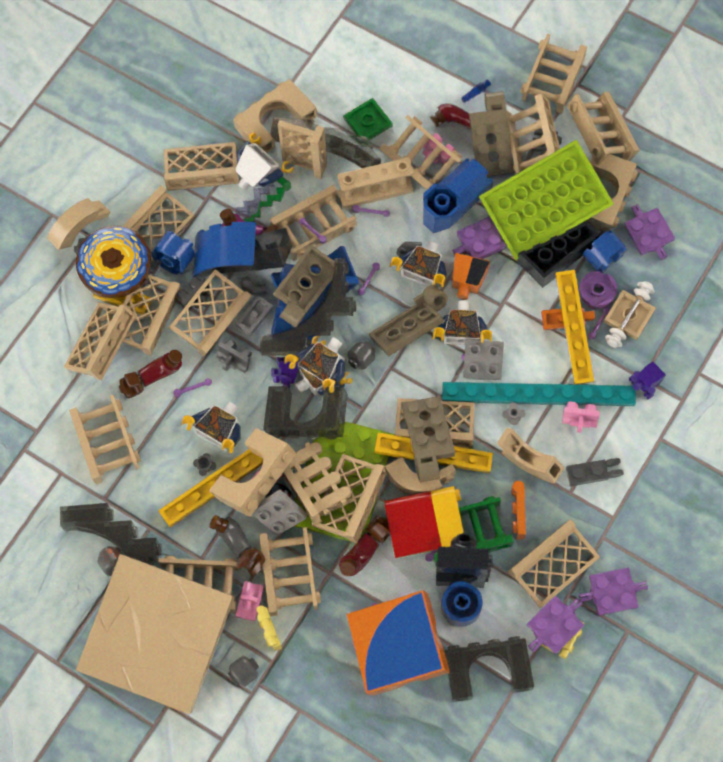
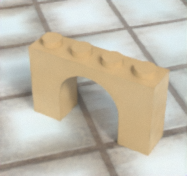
(285, 97)
(619, 174)
(248, 495)

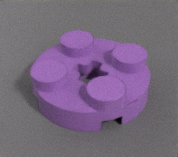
(601, 280)

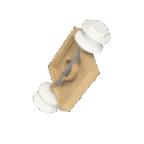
(629, 314)

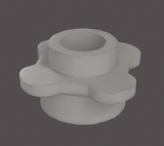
(513, 419)

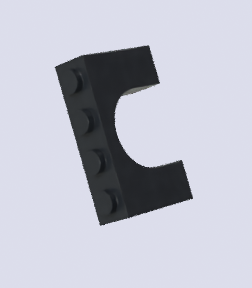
(464, 565)

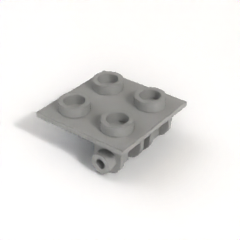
(483, 359)

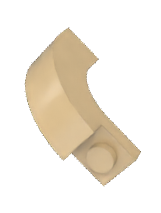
(74, 220)
(528, 459)
(408, 481)

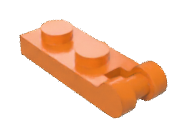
(518, 508)

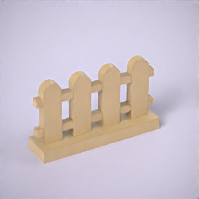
(313, 490)

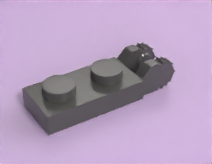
(592, 472)

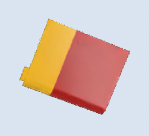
(424, 521)

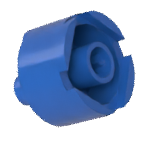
(605, 251)
(173, 253)
(469, 596)

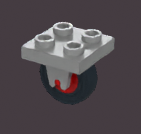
(279, 510)

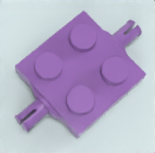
(649, 231)
(480, 239)
(613, 591)
(555, 624)

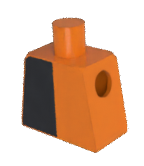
(468, 274)

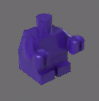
(284, 373)
(647, 379)

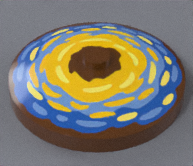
(113, 261)

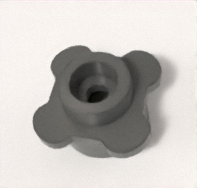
(205, 458)

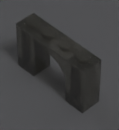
(327, 423)
(511, 652)

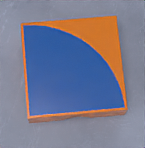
(397, 643)

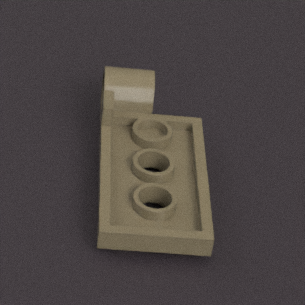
(494, 122)
(300, 298)
(421, 317)
(428, 448)

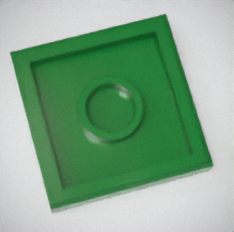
(368, 120)

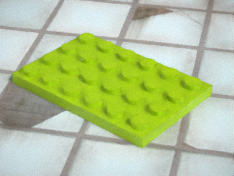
(546, 199)
(358, 443)

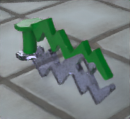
(258, 204)

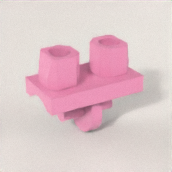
(430, 146)
(580, 417)
(249, 601)

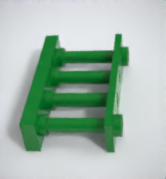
(501, 539)

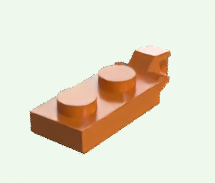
(553, 318)

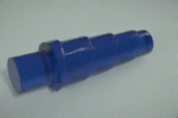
(478, 89)

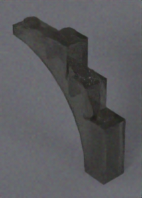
(353, 148)
(319, 322)
(97, 520)

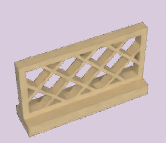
(316, 147)
(201, 177)
(150, 207)
(161, 314)
(225, 318)
(106, 345)
(458, 438)
(366, 499)
(542, 550)

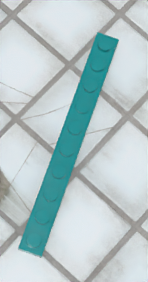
(539, 393)

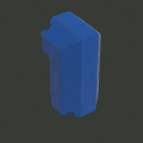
(454, 195)

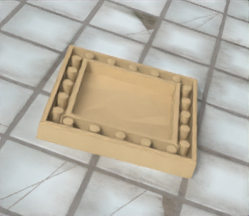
(155, 634)

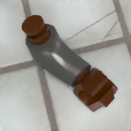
(236, 540)

